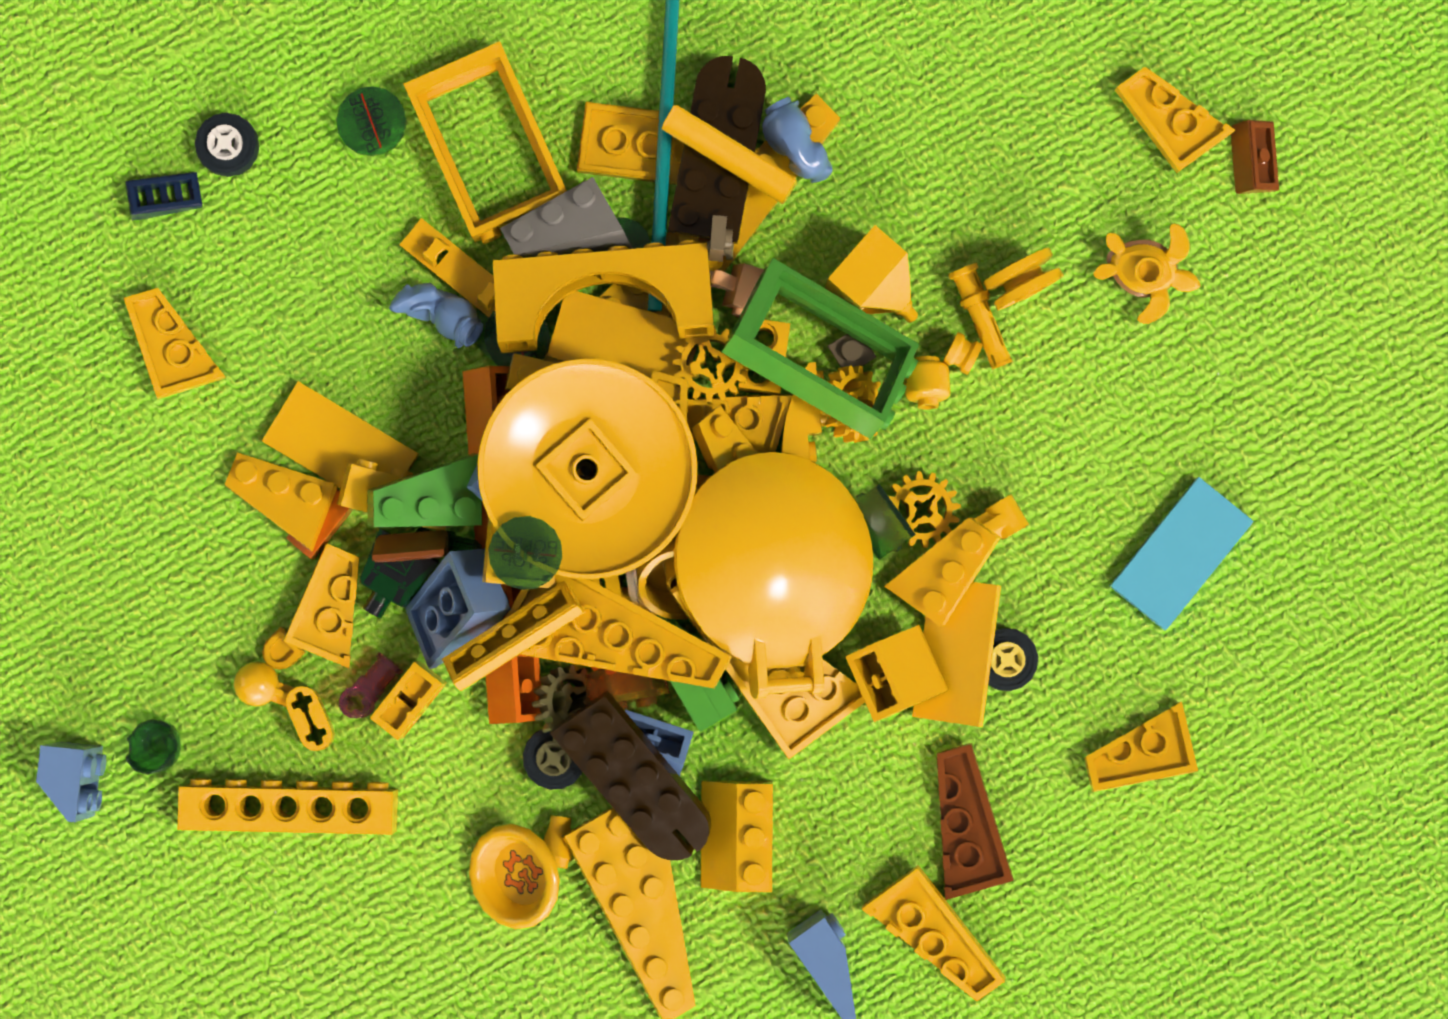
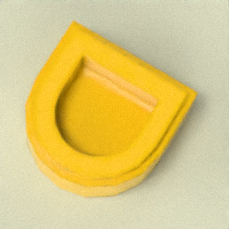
(280, 653)

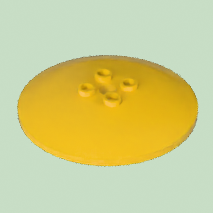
(631, 435)

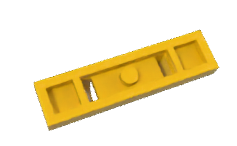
(454, 269)

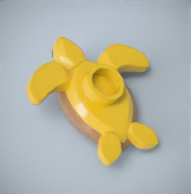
(1149, 270)

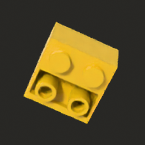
(896, 673)

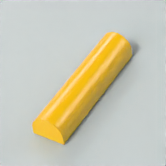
(729, 154)
(512, 636)

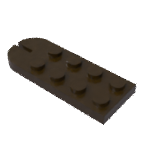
(703, 185)
(634, 778)

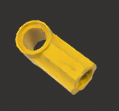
(1003, 517)

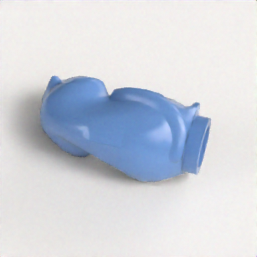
(789, 135)
(451, 314)

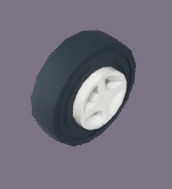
(217, 135)

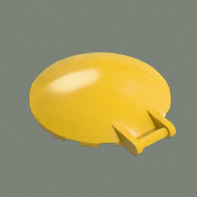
(774, 566)

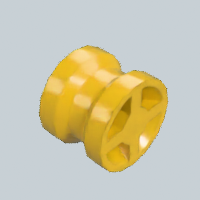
(962, 353)

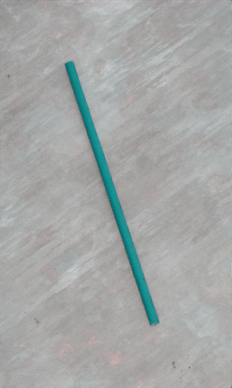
(664, 139)

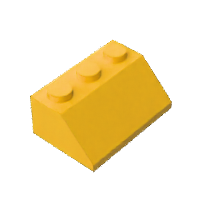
(740, 836)

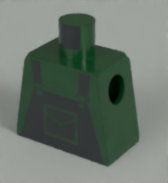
(394, 581)

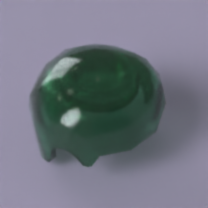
(153, 746)

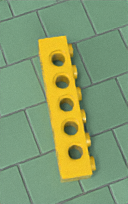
(197, 814)

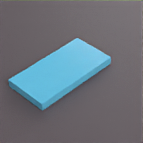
(1181, 553)

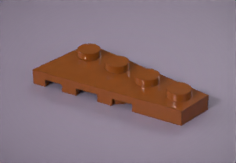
(970, 835)

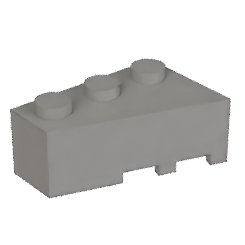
(567, 223)

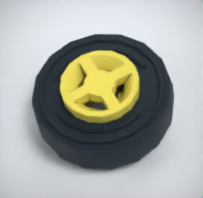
(1015, 667)

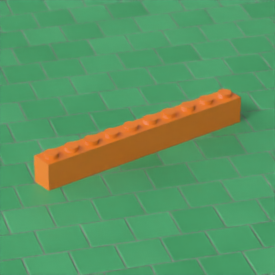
(512, 684)

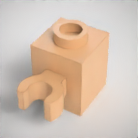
(737, 285)

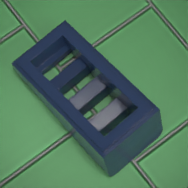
(152, 210)

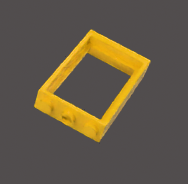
(453, 77)

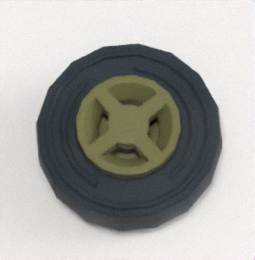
(549, 773)

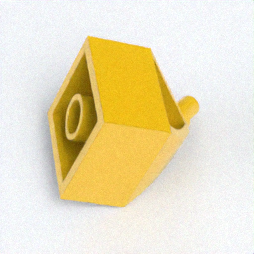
(875, 277)

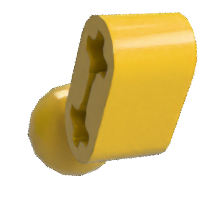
(259, 684)

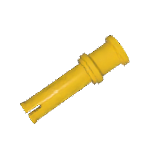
(975, 299)

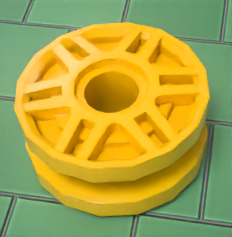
(1023, 278)

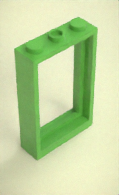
(803, 383)

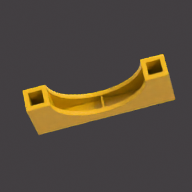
(533, 285)

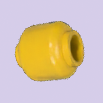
(928, 383)

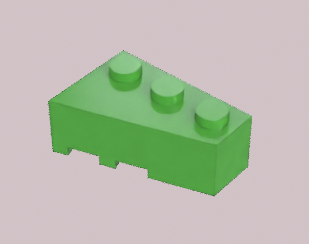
(428, 498)

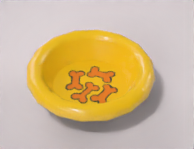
(514, 876)

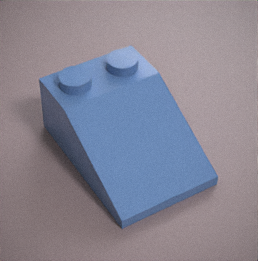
(455, 605)
(824, 955)

